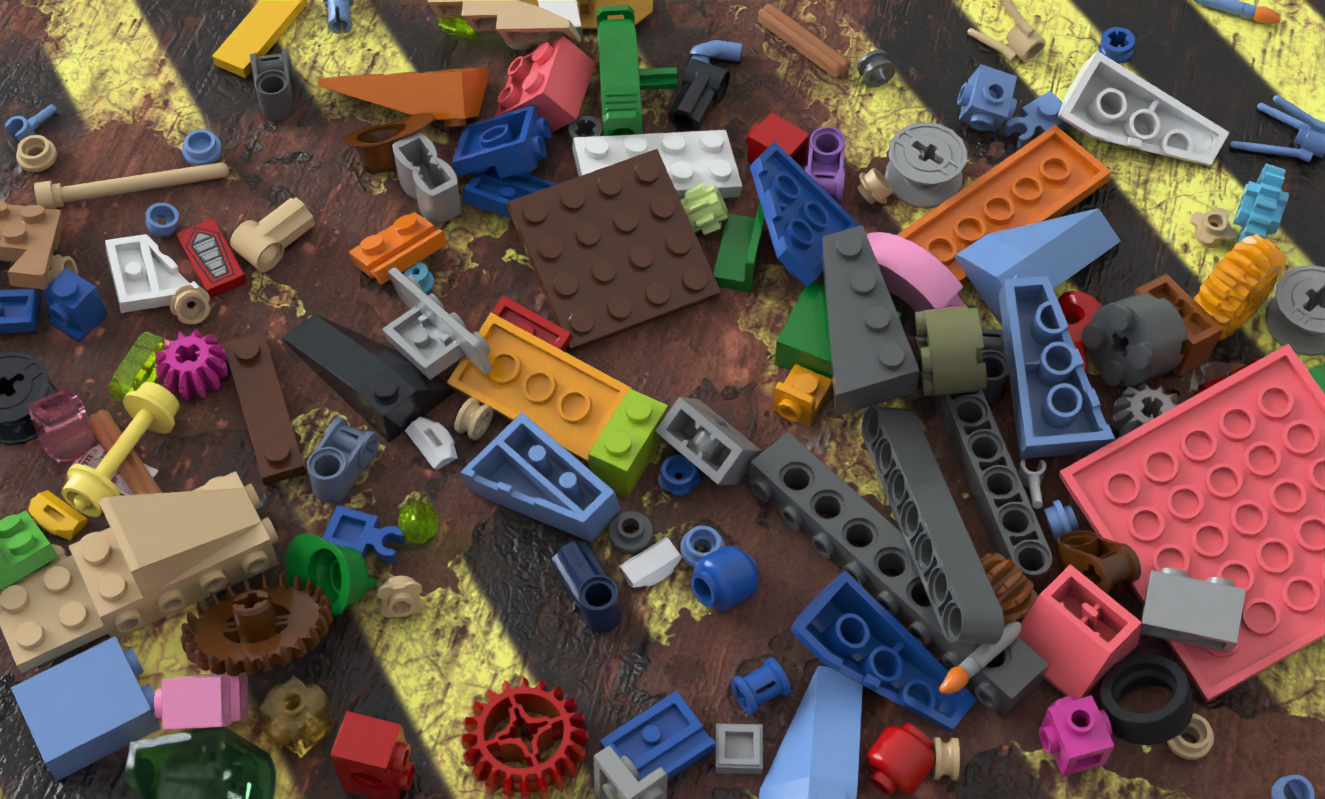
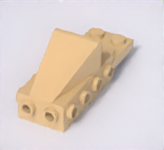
(146, 566)

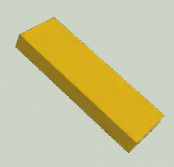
(257, 34)

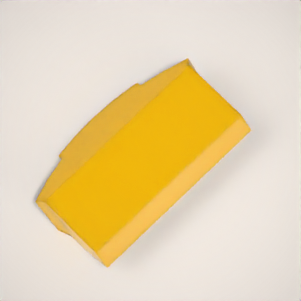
(56, 515)

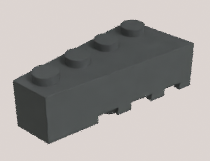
(865, 334)

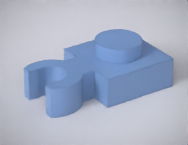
(1036, 119)

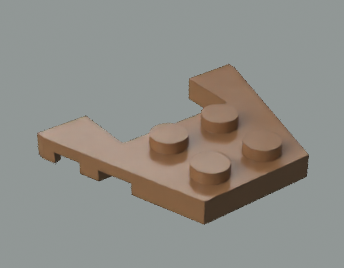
(29, 240)

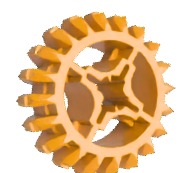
(1241, 282)

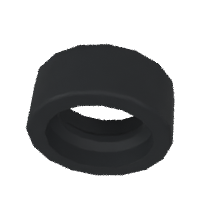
(1153, 726)

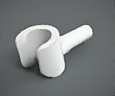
(1033, 481)

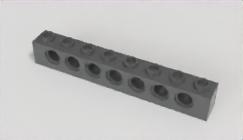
(791, 463)

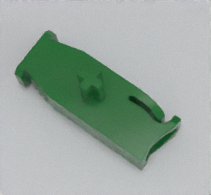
(621, 75)

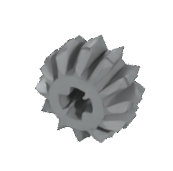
(1140, 407)

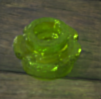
(418, 521)

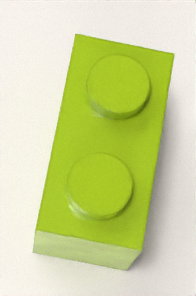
(628, 442)

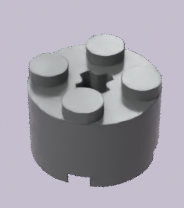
(1135, 339)

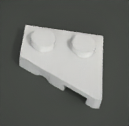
(142, 273)

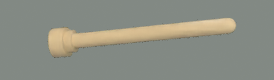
(54, 196)

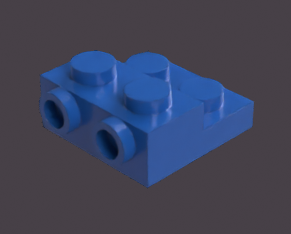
(506, 141)

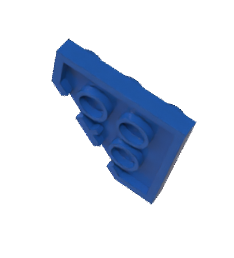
(796, 212)

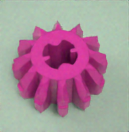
(191, 365)

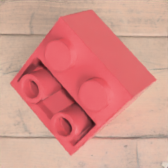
(550, 78)
(1078, 632)

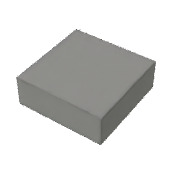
(739, 749)

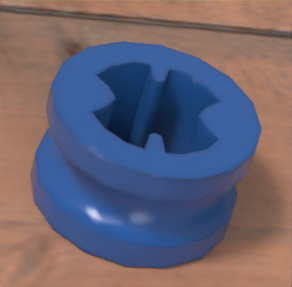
(1117, 35)

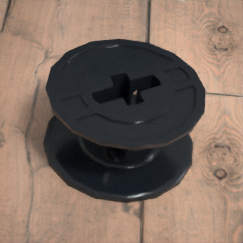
(21, 383)

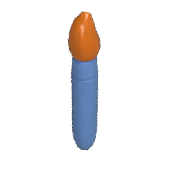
(1258, 14)

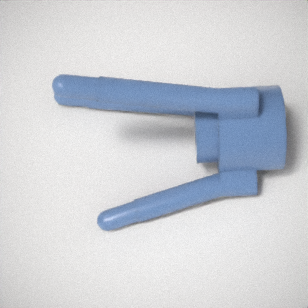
(1310, 135)

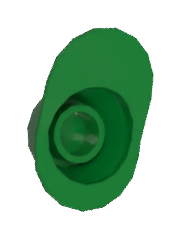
(333, 567)

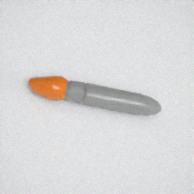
(977, 660)

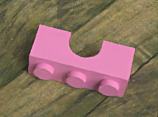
(202, 701)

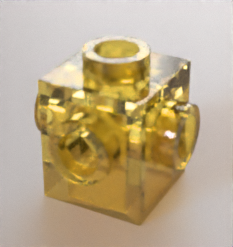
(296, 715)

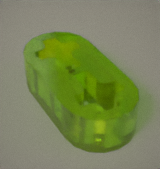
(137, 366)

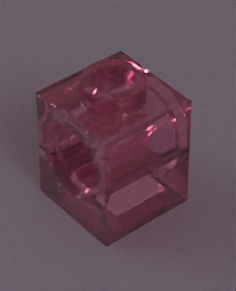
(62, 426)

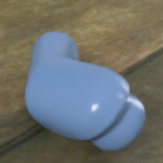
(717, 50)

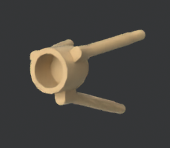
(1022, 38)

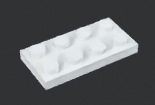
(688, 157)

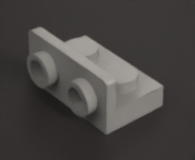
(619, 778)

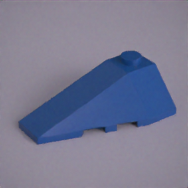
(871, 647)

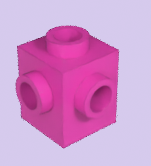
(1076, 734)

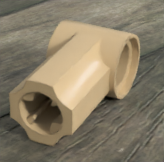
(264, 241)

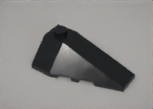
(367, 375)

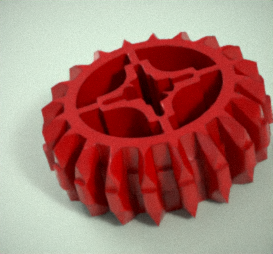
(557, 724)

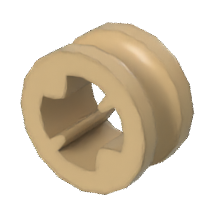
(473, 418)
(946, 758)

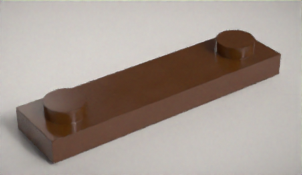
(264, 408)

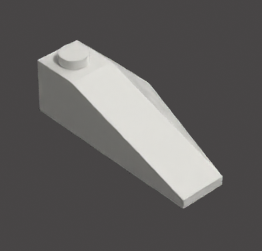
(1128, 111)

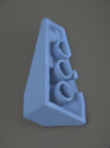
(1038, 249)
(821, 743)

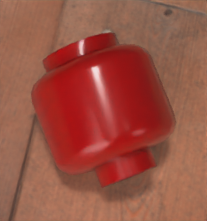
(900, 760)

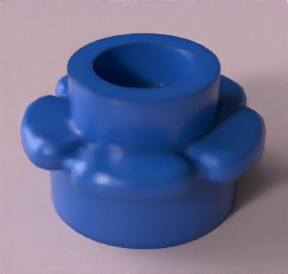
(674, 466)

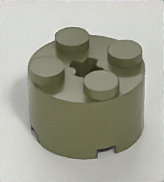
(950, 350)

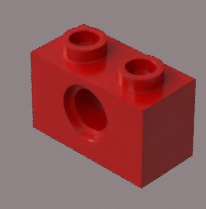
(372, 757)

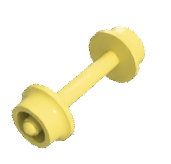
(151, 409)

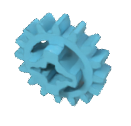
(1262, 204)

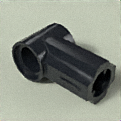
(700, 89)

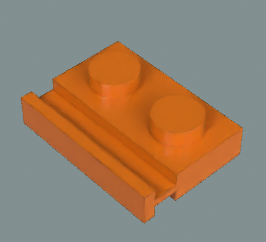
(398, 246)

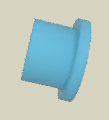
(422, 275)

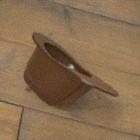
(376, 142)

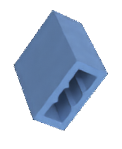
(87, 707)

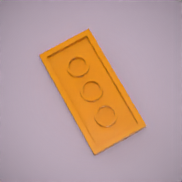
(544, 383)

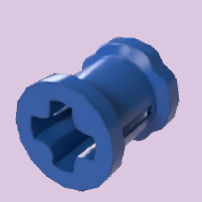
(760, 686)

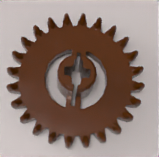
(253, 621)

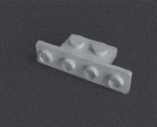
(431, 335)

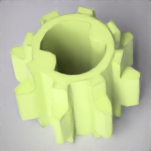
(705, 208)

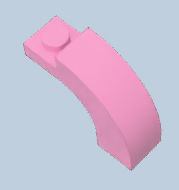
(914, 273)

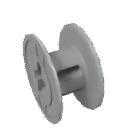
(926, 164)
(1298, 310)

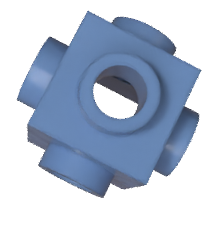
(987, 99)

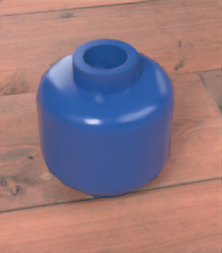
(725, 578)

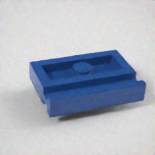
(492, 193)
(662, 737)

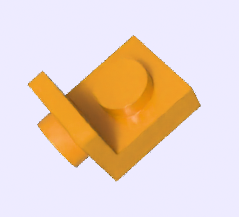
(801, 395)

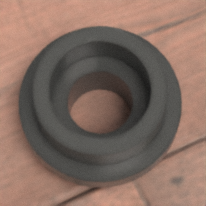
(632, 542)

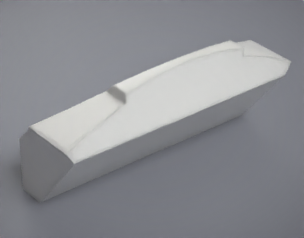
(432, 441)
(651, 564)

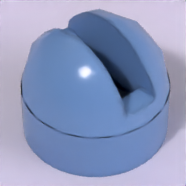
(162, 210)
(1294, 787)

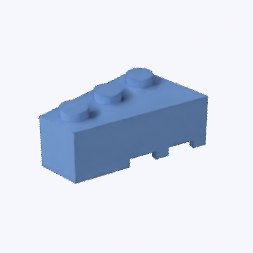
(541, 480)

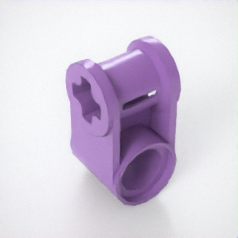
(827, 161)

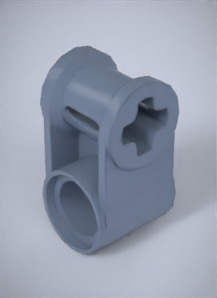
(342, 453)

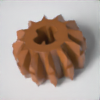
(1010, 586)

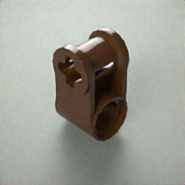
(1098, 558)

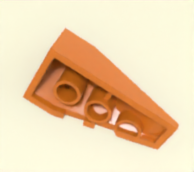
(446, 93)

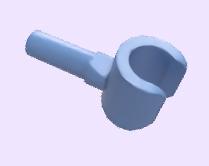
(21, 128)

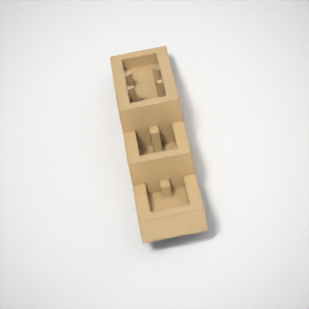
(513, 19)

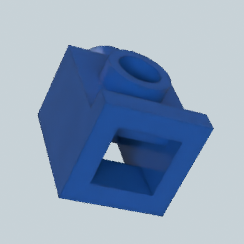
(74, 305)

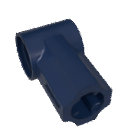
(588, 585)

